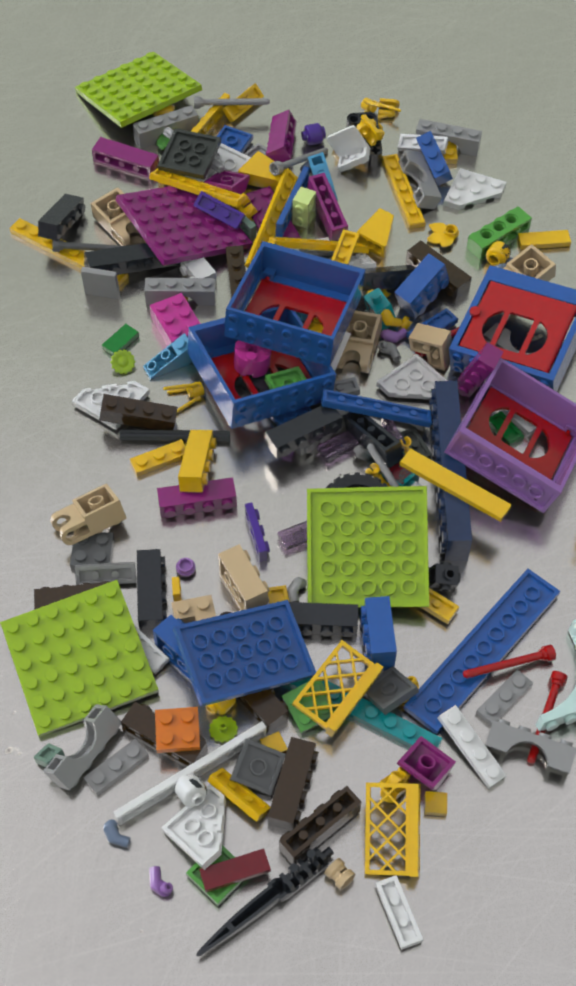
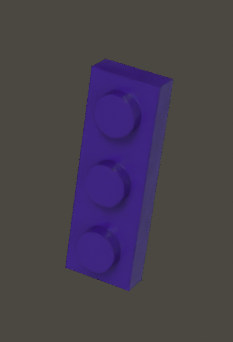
(219, 210)
(257, 532)

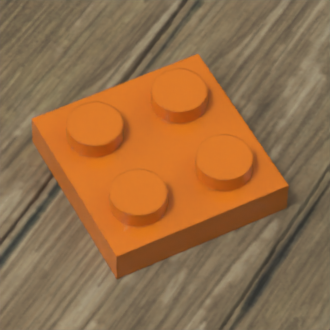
(177, 730)

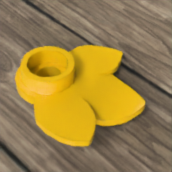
(443, 234)

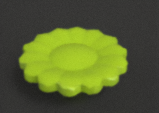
(122, 361)
(223, 729)

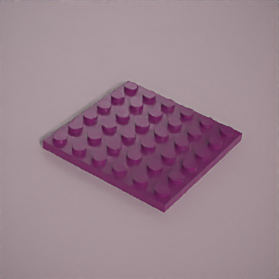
(177, 228)

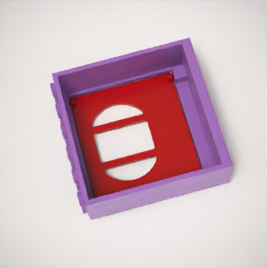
(504, 465)

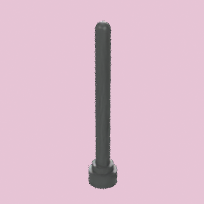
(60, 245)

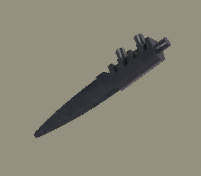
(278, 890)

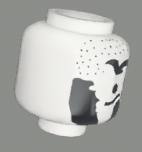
(191, 790)

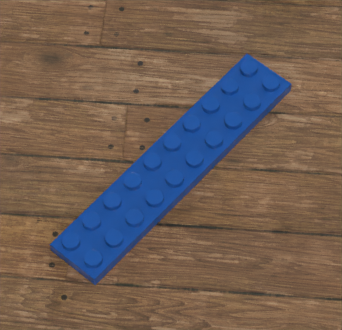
(482, 646)

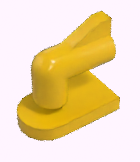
(387, 113)

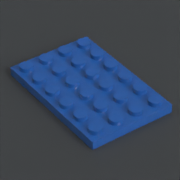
(244, 652)

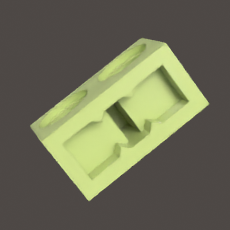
(304, 207)

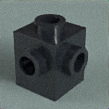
(444, 576)

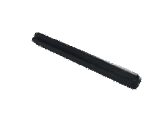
(166, 435)

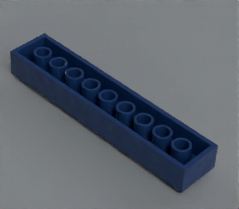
(452, 511)

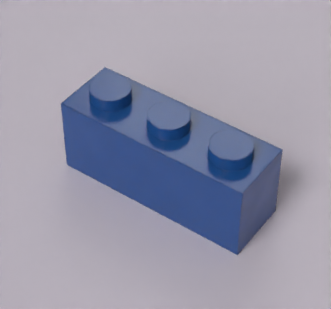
(434, 158)

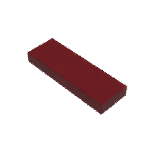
(235, 870)

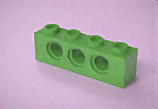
(501, 229)

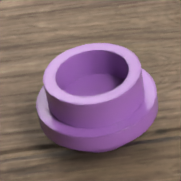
(185, 567)

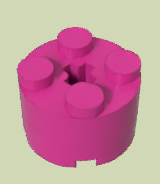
(251, 359)

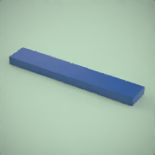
(286, 213)
(376, 408)

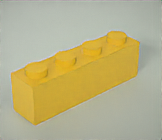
(197, 461)

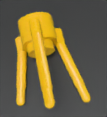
(371, 106)
(193, 390)

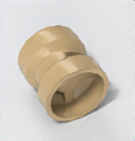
(340, 874)

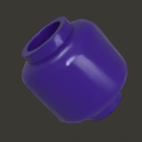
(313, 134)

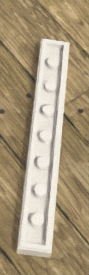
(199, 768)

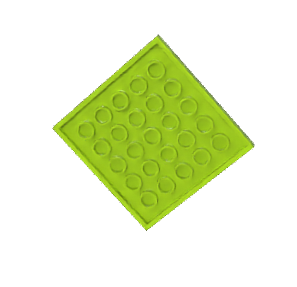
(138, 89)
(368, 545)
(78, 657)

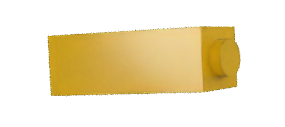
(259, 171)
(377, 232)

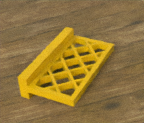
(353, 697)
(412, 834)

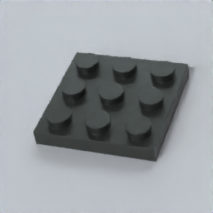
(189, 154)

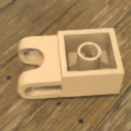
(113, 218)
(533, 264)
(364, 337)
(89, 515)

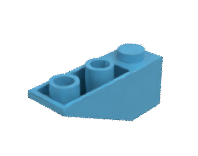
(319, 165)
(169, 359)

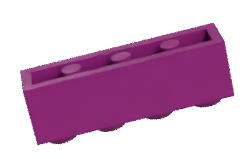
(281, 137)
(124, 157)
(327, 206)
(478, 369)
(215, 496)

